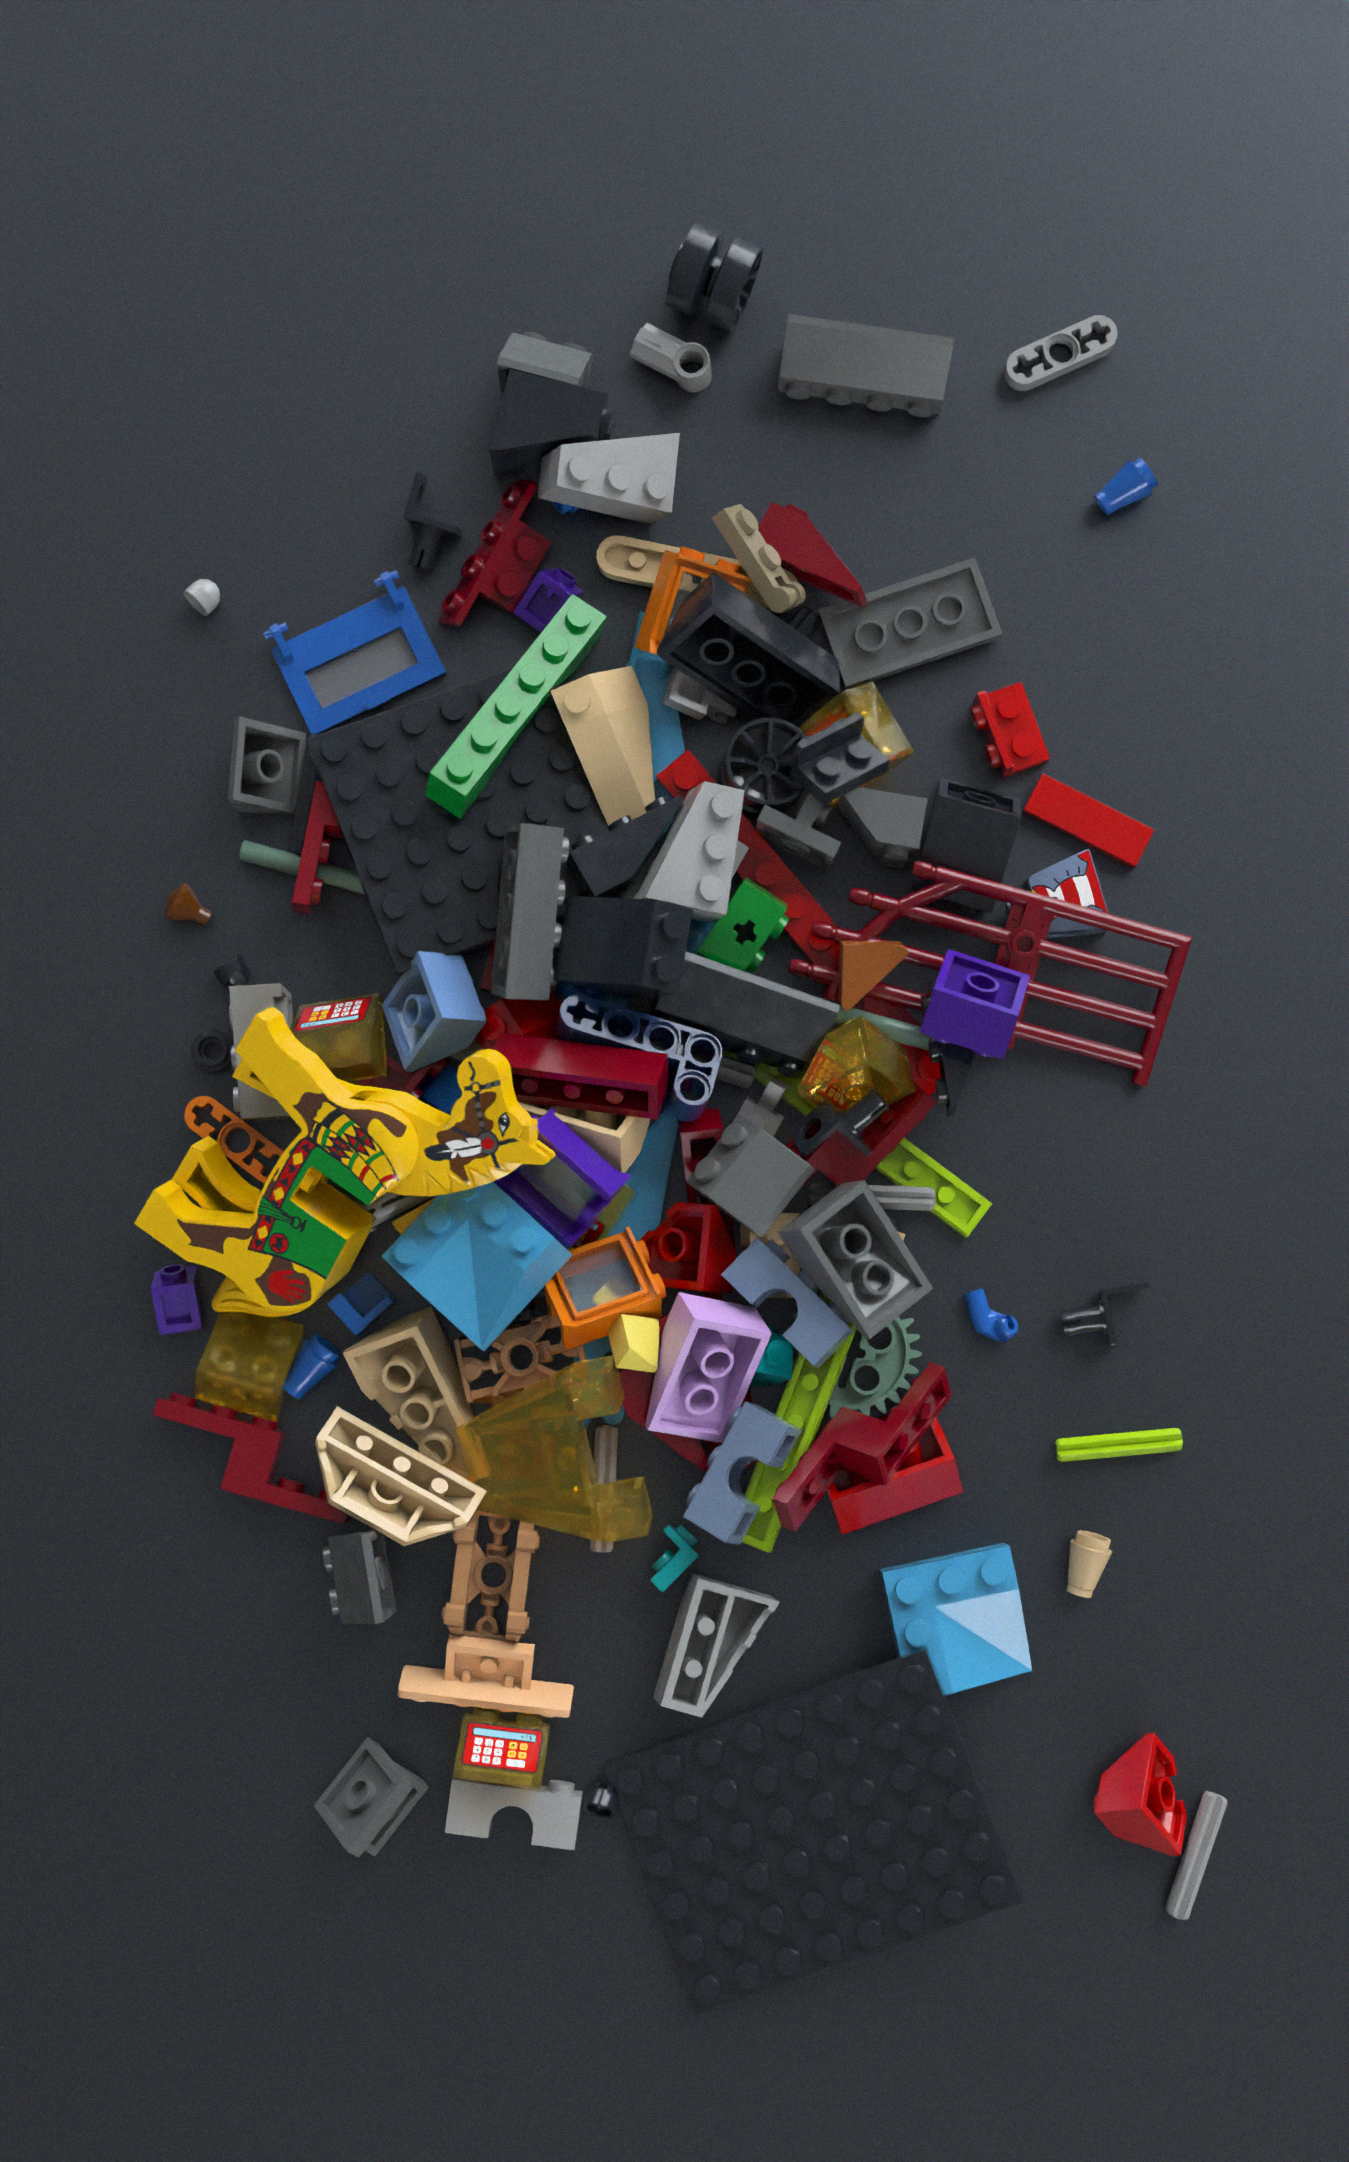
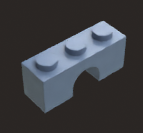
(763, 1272)
(718, 1500)

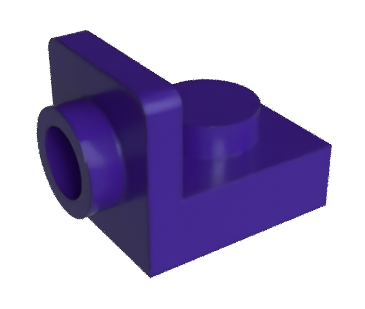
(546, 597)
(176, 1299)

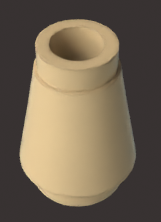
(1086, 1562)

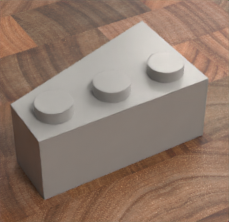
(614, 476)
(707, 1641)

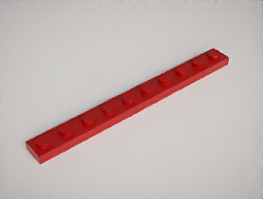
(771, 873)

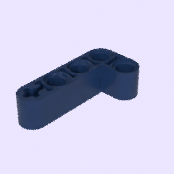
(640, 1031)

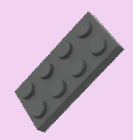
(910, 623)

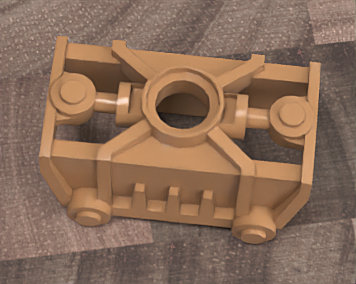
(514, 1379)
(468, 1579)

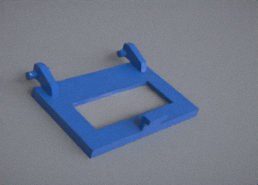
(357, 659)

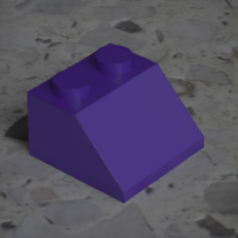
(975, 1004)

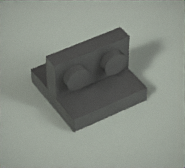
(803, 835)
(369, 1799)

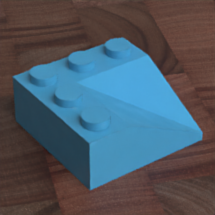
(477, 1259)
(963, 1612)

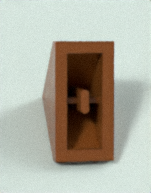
(864, 966)

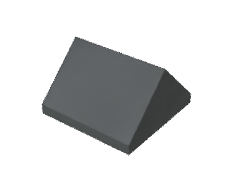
(265, 767)

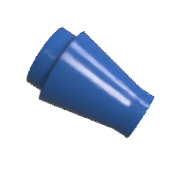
(1127, 486)
(313, 1363)

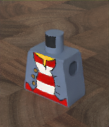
(1073, 882)

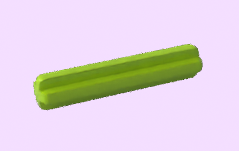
(1118, 1444)

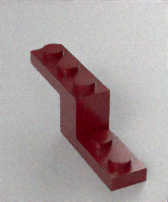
(314, 851)
(844, 1161)
(862, 1446)
(252, 1457)

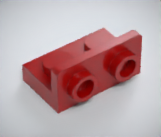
(1009, 729)

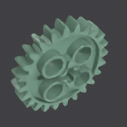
(889, 1364)

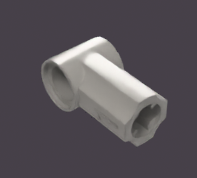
(670, 356)

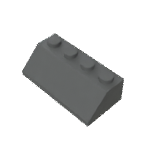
(865, 365)
(528, 911)

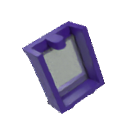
(568, 1189)

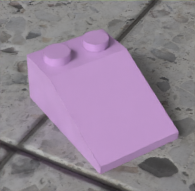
(705, 1366)

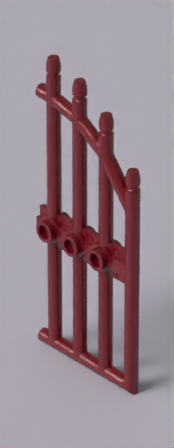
(1020, 949)

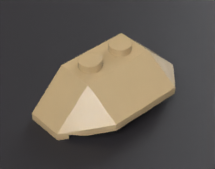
(391, 1483)

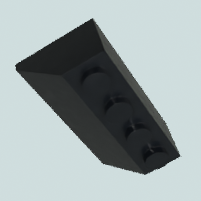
(748, 655)
(749, 1015)

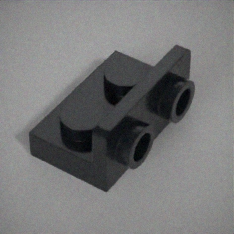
(837, 760)

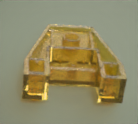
(539, 1460)

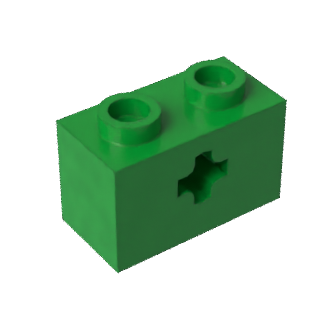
(752, 904)

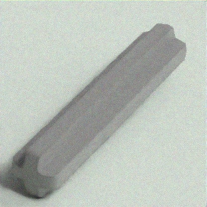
(888, 1196)
(605, 1466)
(1196, 1855)

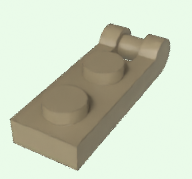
(758, 559)

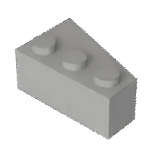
(698, 853)
(244, 1005)

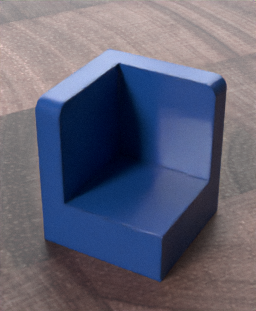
(362, 1304)

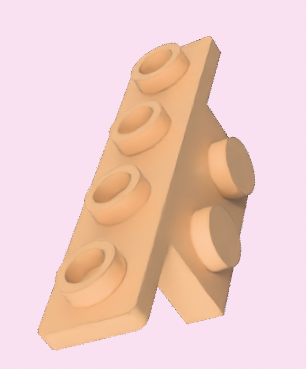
(487, 1676)

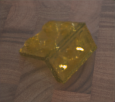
(248, 1363)

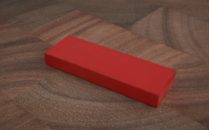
(1088, 821)

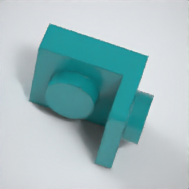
(671, 1565)

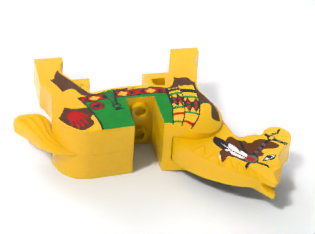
(300, 1232)

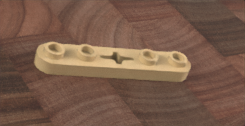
(639, 560)

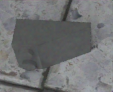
(856, 1257)
(361, 1577)

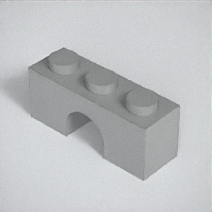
(551, 1808)

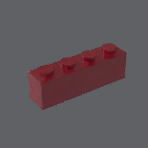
(586, 1075)

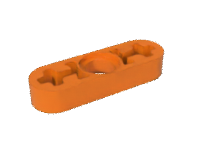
(220, 1113)

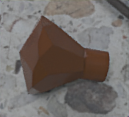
(184, 905)

